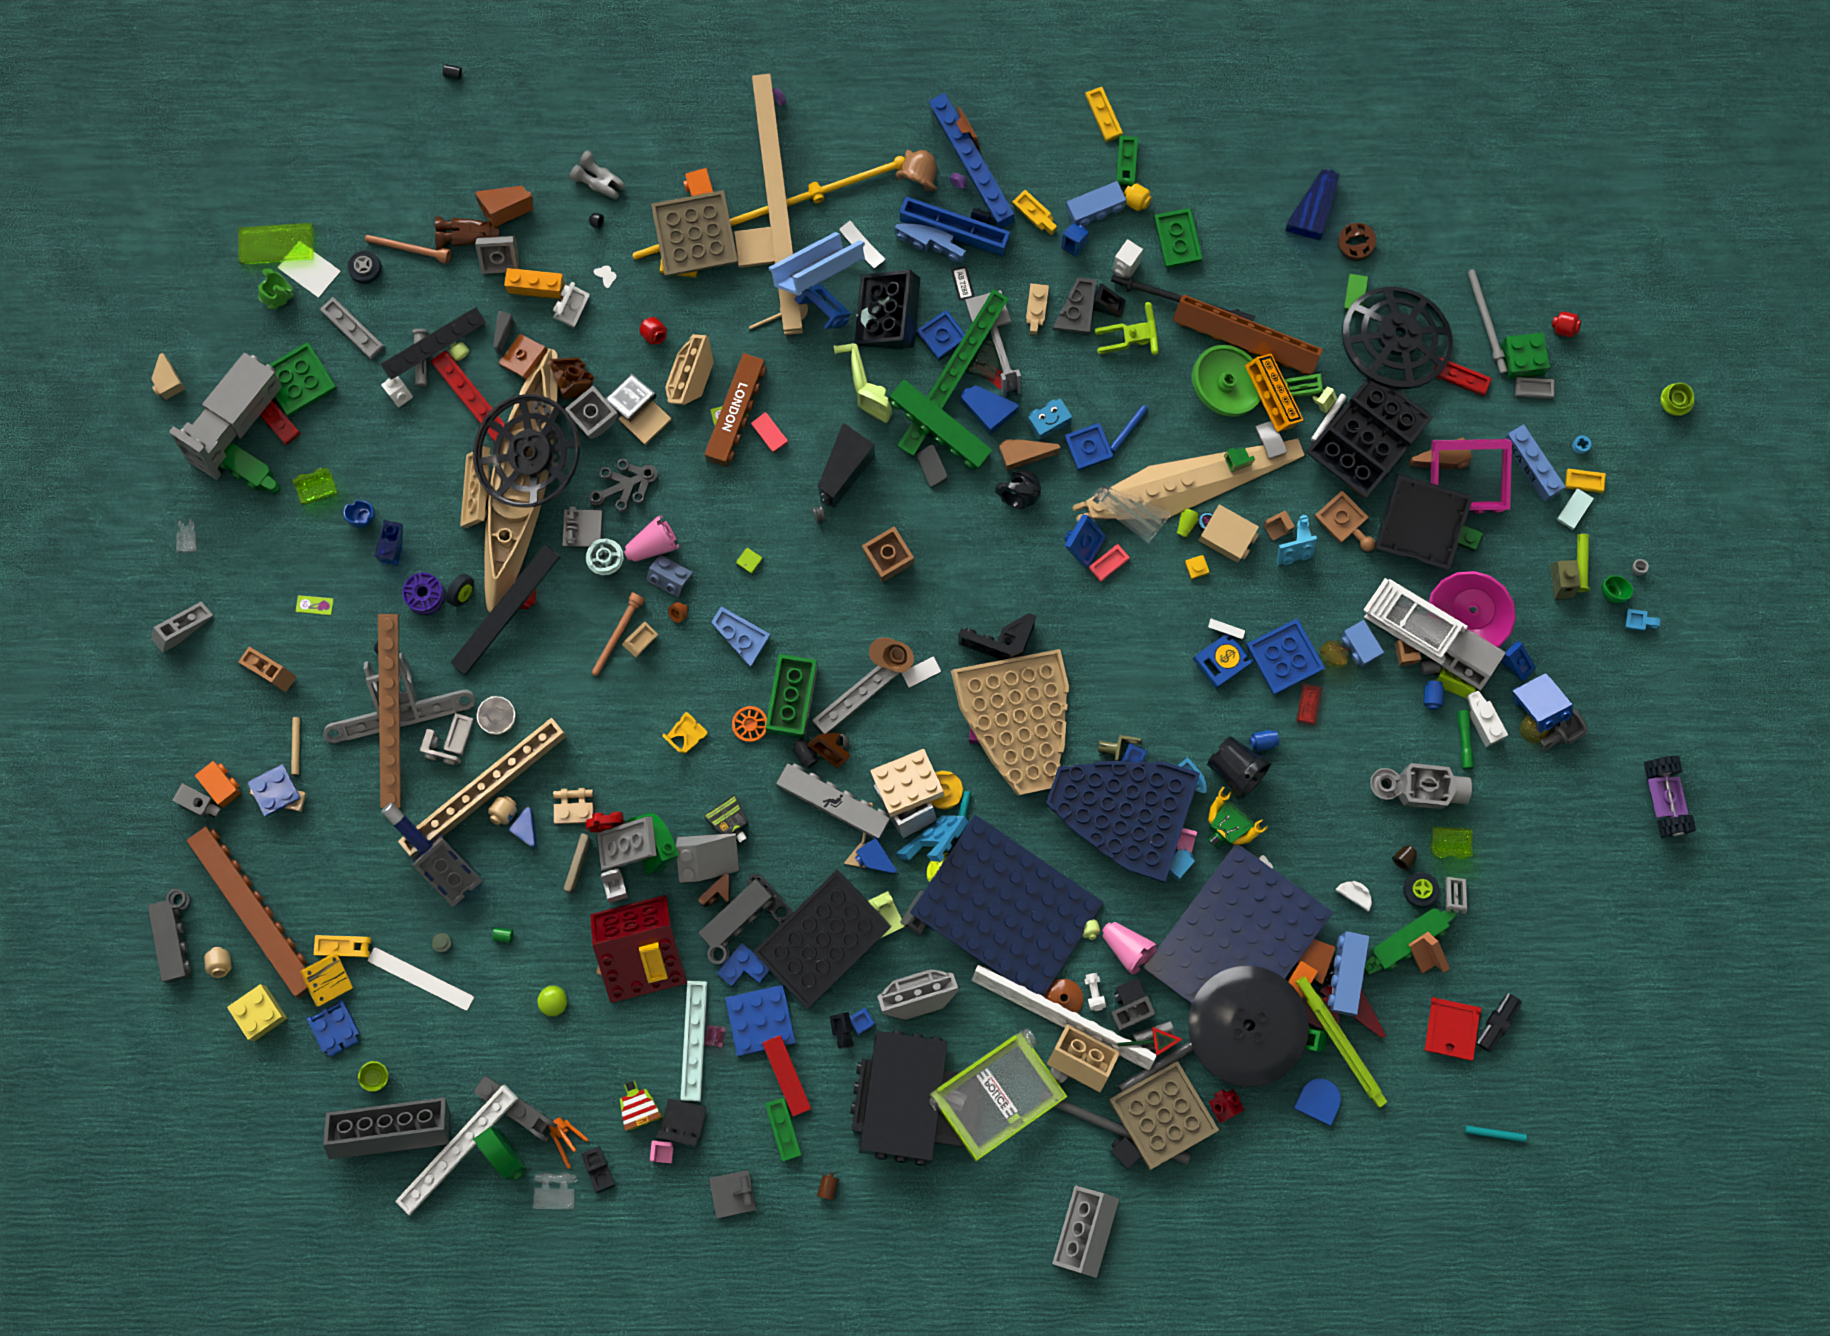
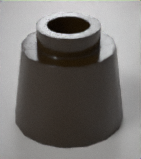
(1405, 858)

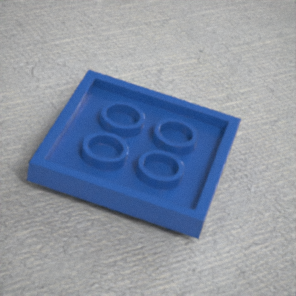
(1285, 656)
(758, 1018)

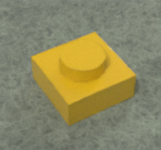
(1197, 567)

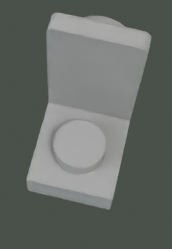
(429, 743)

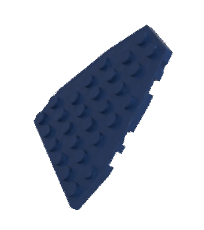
(1126, 810)

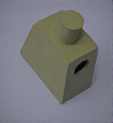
(1565, 576)

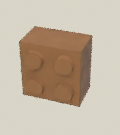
(888, 554)

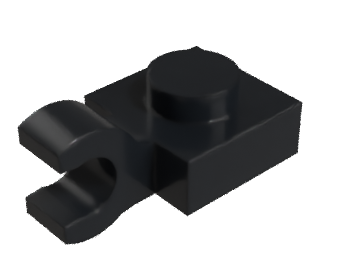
(841, 1027)

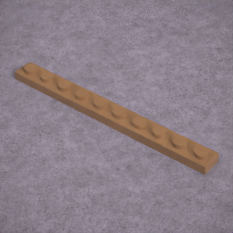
(389, 709)

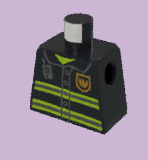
(729, 819)

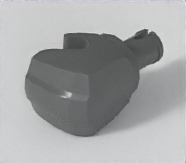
(1565, 733)

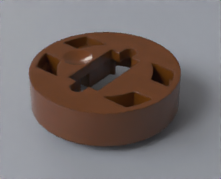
(1359, 249)

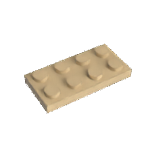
(473, 493)

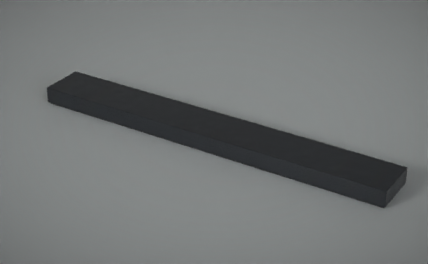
(505, 609)

